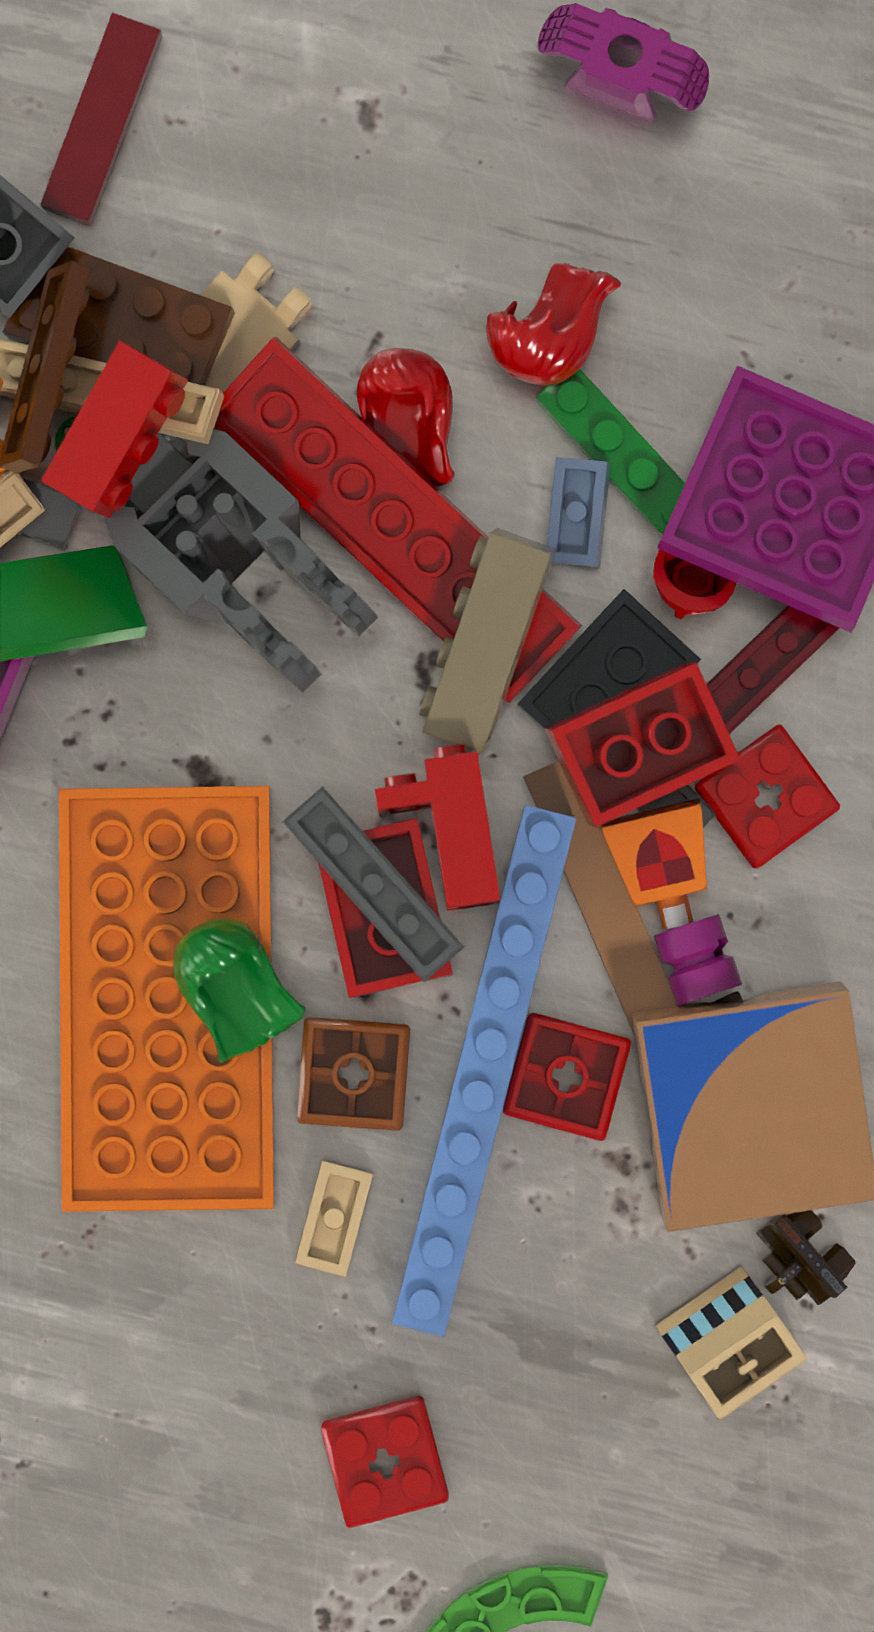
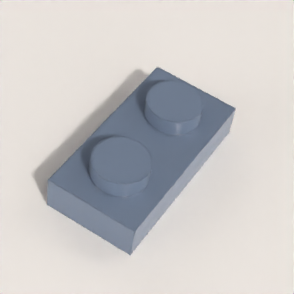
(578, 511)

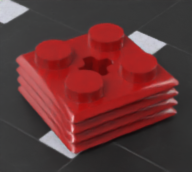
(802, 798)
(584, 1107)
(365, 1491)

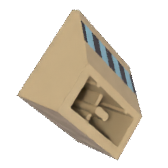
(731, 1342)

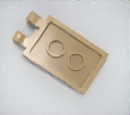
(254, 319)

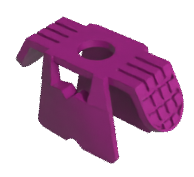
(663, 65)

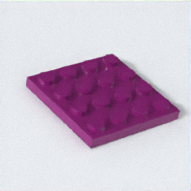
(782, 500)

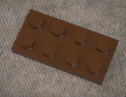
(143, 312)

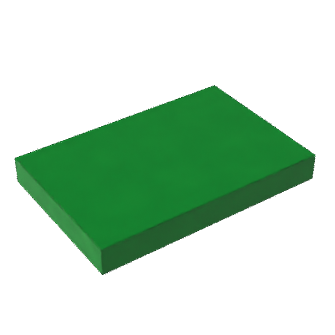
(66, 603)

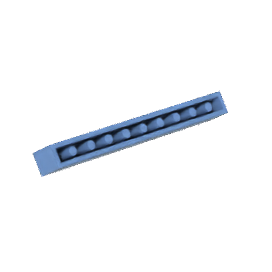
(484, 1070)

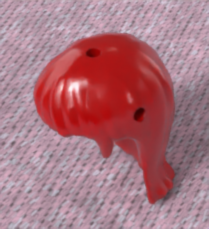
(558, 330)
(411, 407)

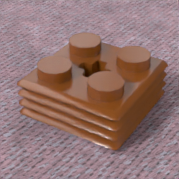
(326, 1097)

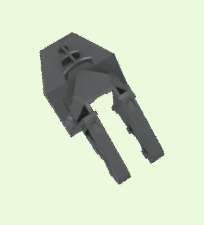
(203, 520)

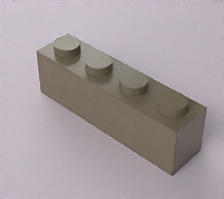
(488, 639)

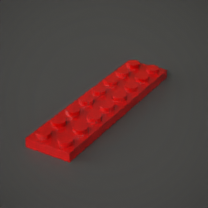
(370, 497)

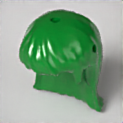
(233, 986)

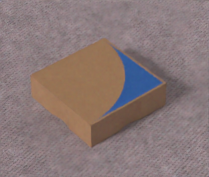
(755, 1106)

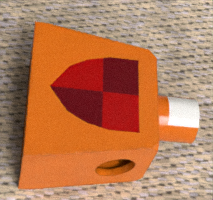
(661, 857)

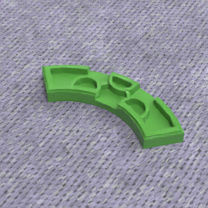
(525, 1597)

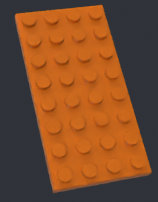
(142, 1086)

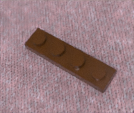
(44, 365)

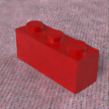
(115, 430)

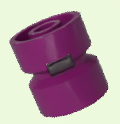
(698, 960)

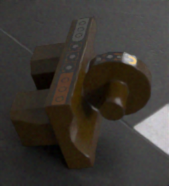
(798, 1263)

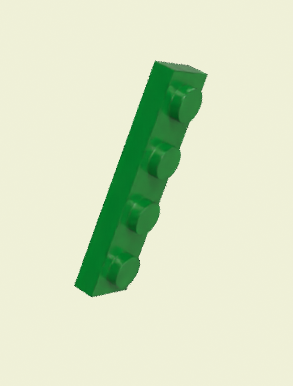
(608, 436)

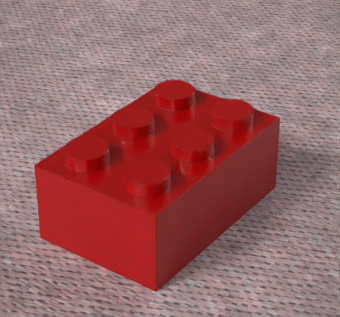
(642, 744)
(364, 953)

